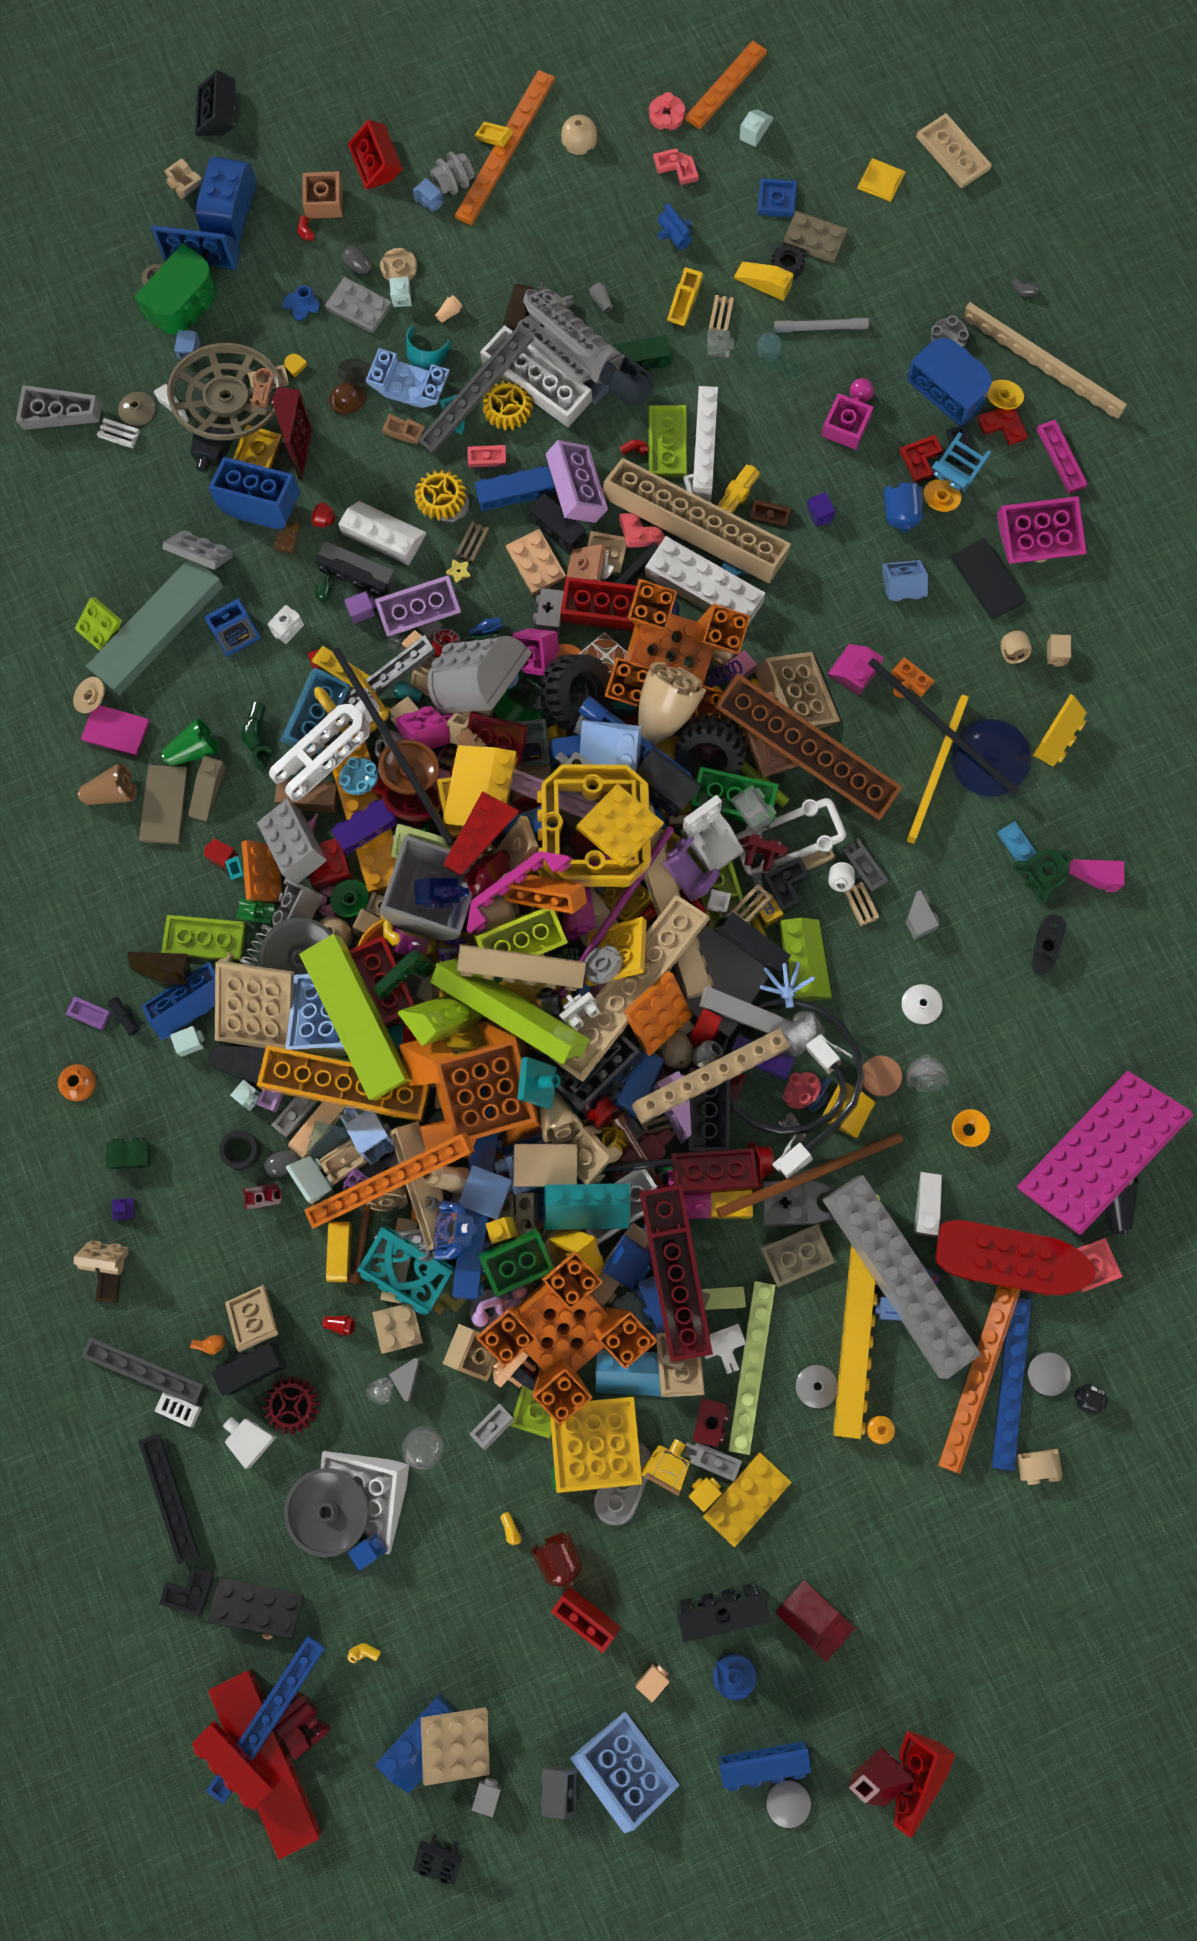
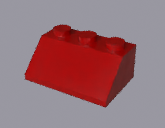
(374, 155)

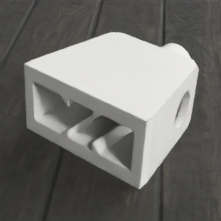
(247, 1440)

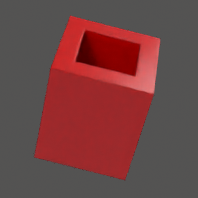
(219, 853)

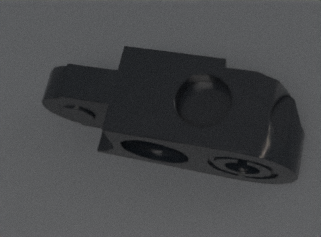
(1044, 960)

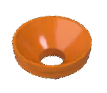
(83, 1088)

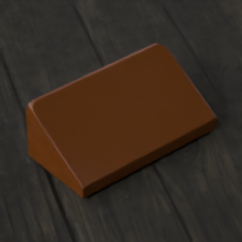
(770, 512)

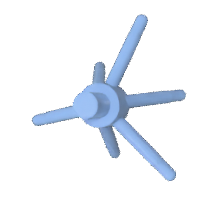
(785, 990)

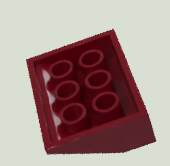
(294, 425)

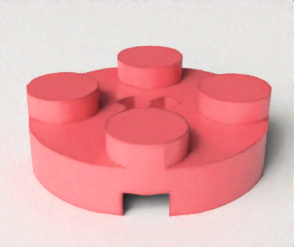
(663, 103)

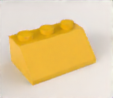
(1061, 732)

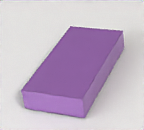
(88, 1013)

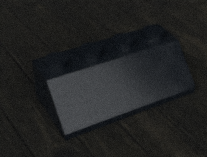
(710, 1118)

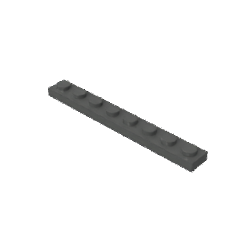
(476, 389)

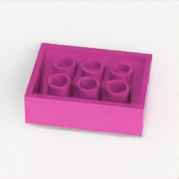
(1042, 530)

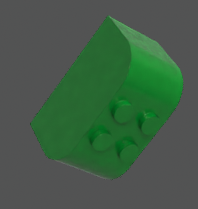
(177, 292)

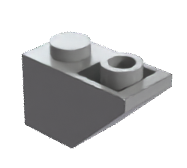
(920, 917)

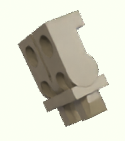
(524, 1211)

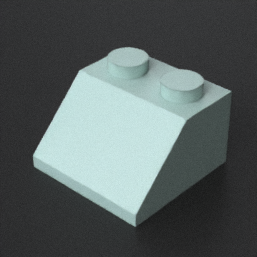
(311, 1180)

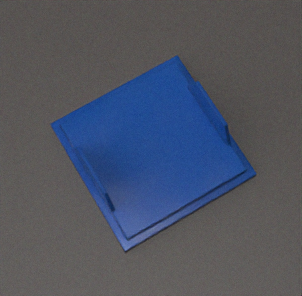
(628, 1263)

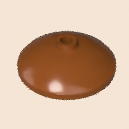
(421, 760)

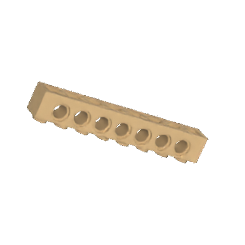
(710, 1076)

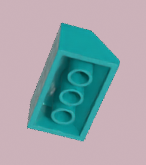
(587, 1206)

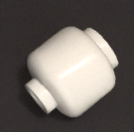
(841, 877)

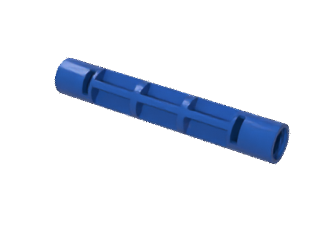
(596, 712)

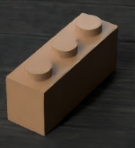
(320, 799)

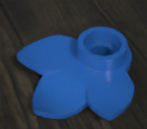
(301, 305)

